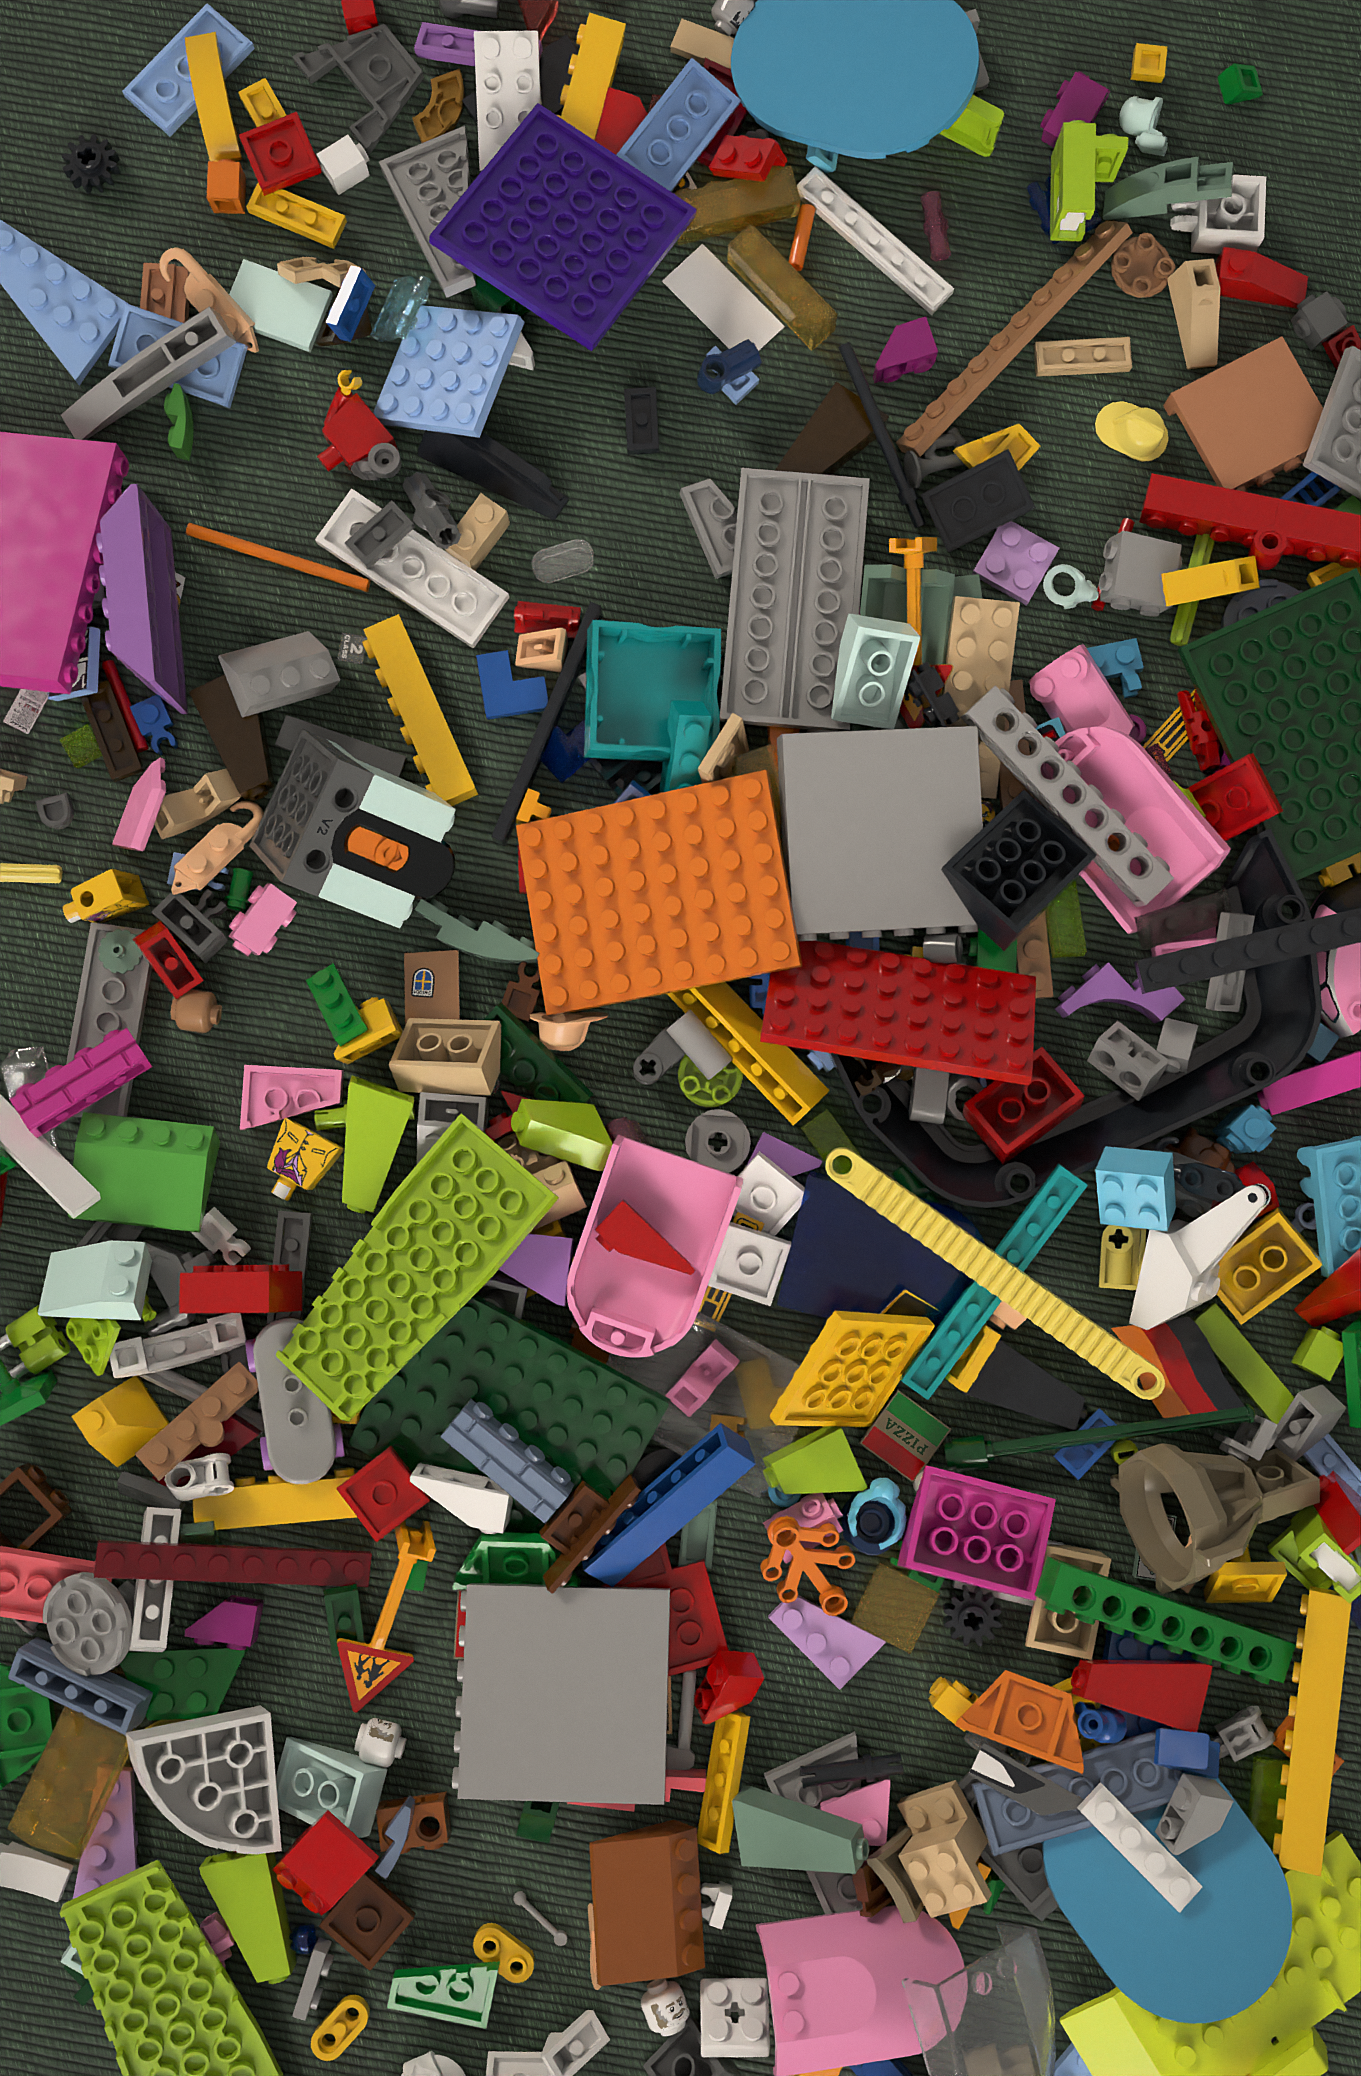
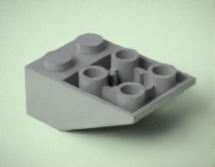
(440, 1111)

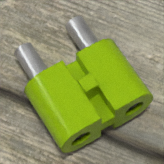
(37, 1341)

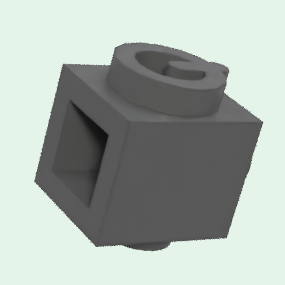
(1319, 319)

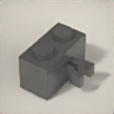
(191, 925)

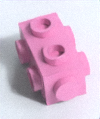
(257, 927)
(810, 1512)

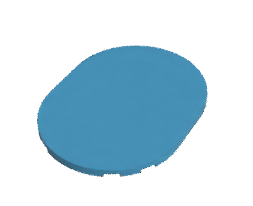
(856, 71)
(1172, 1963)

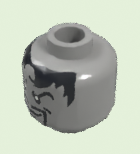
(730, 14)

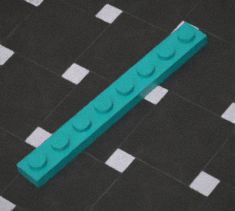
(976, 1302)

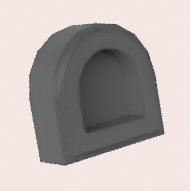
(56, 811)

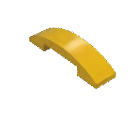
(212, 97)

